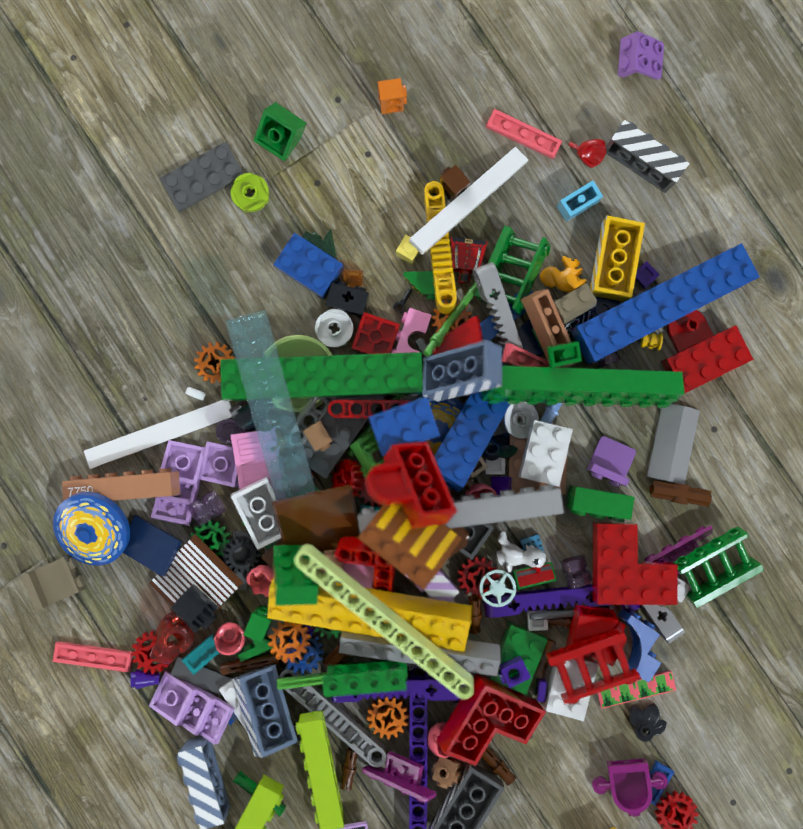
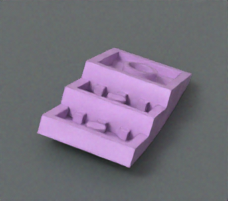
(188, 461)
(219, 465)
(191, 707)

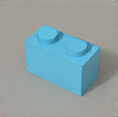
(579, 201)

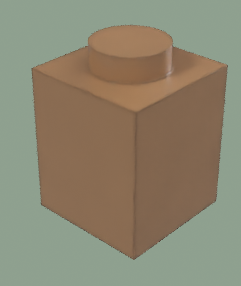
(318, 436)

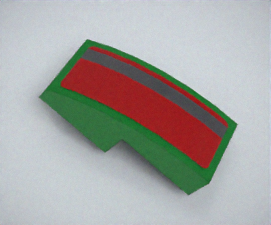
(528, 577)

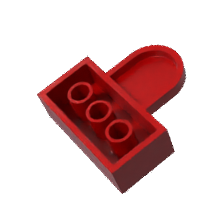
(701, 353)
(415, 482)

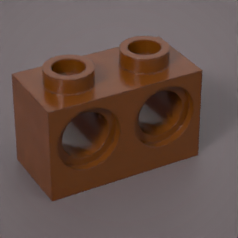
(453, 182)

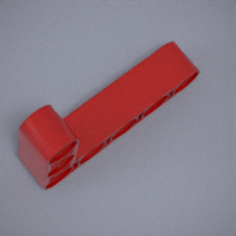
(365, 407)
(354, 551)

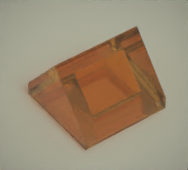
(353, 277)

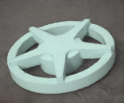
(497, 588)

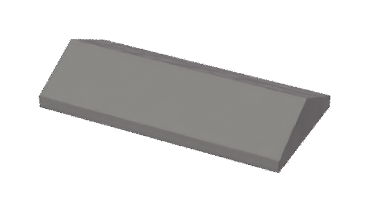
(673, 443)

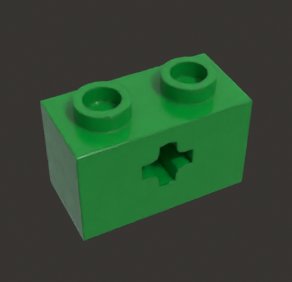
(258, 624)

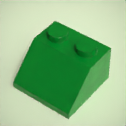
(279, 131)

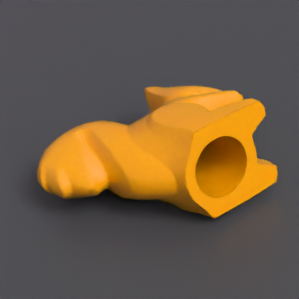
(565, 280)

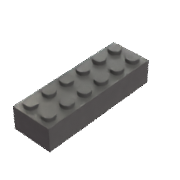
(343, 434)

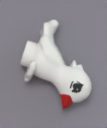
(513, 555)

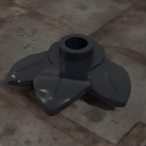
(500, 447)
(647, 719)

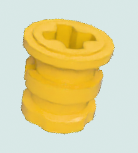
(652, 341)

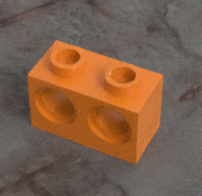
(392, 96)

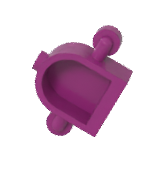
(630, 784)

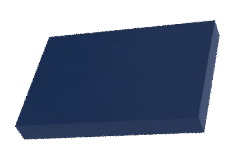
(151, 546)

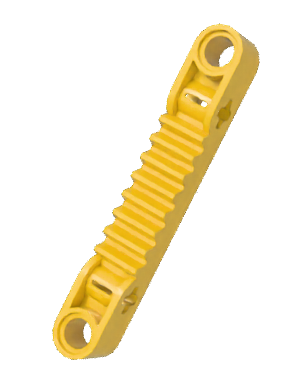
(440, 252)

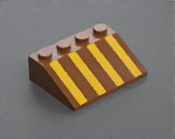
(414, 552)

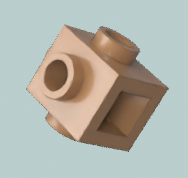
(447, 772)

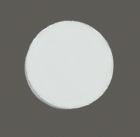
(195, 393)

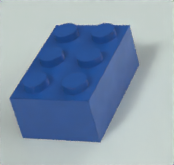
(308, 266)
(404, 424)

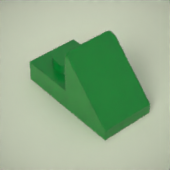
(564, 354)
(250, 650)

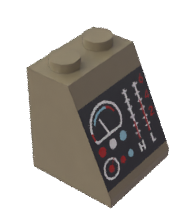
(576, 307)

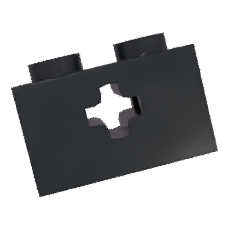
(337, 301)

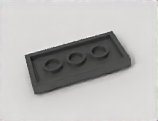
(202, 177)

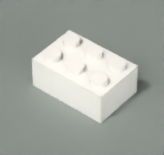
(545, 453)
(257, 512)
(555, 687)

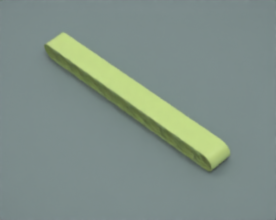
(382, 612)

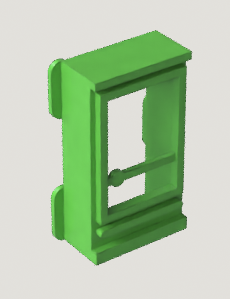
(363, 449)

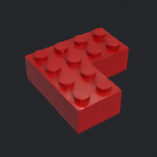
(619, 575)
(484, 714)

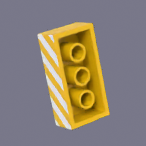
(617, 258)

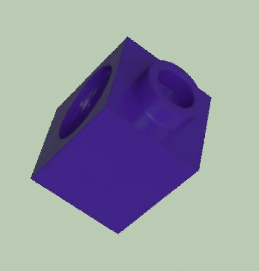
(521, 676)

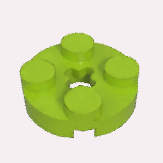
(259, 198)

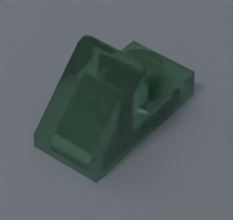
(326, 245)

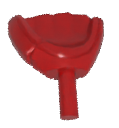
(591, 151)

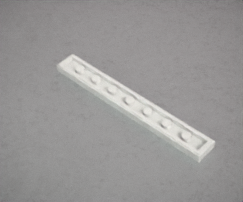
(468, 201)
(158, 434)

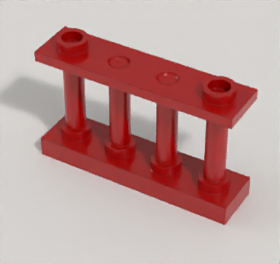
(578, 651)

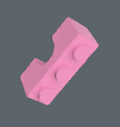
(414, 322)

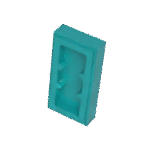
(201, 655)

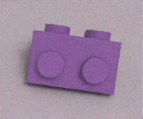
(641, 55)
(611, 461)

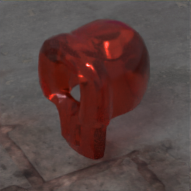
(171, 625)

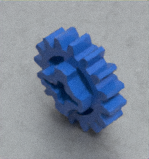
(313, 654)

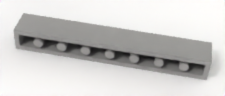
(477, 658)

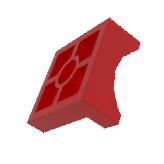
(375, 335)

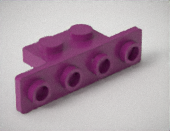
(685, 546)
(402, 775)

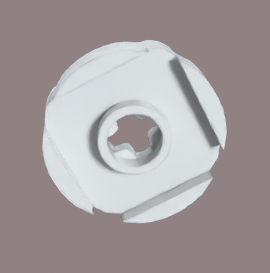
(328, 319)

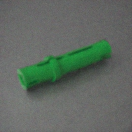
(250, 786)

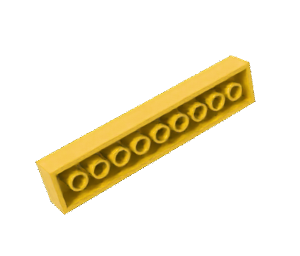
(439, 621)

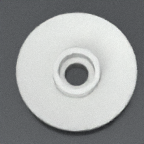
(525, 413)

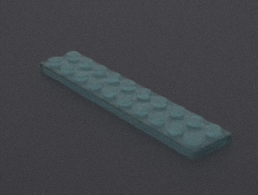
(270, 405)

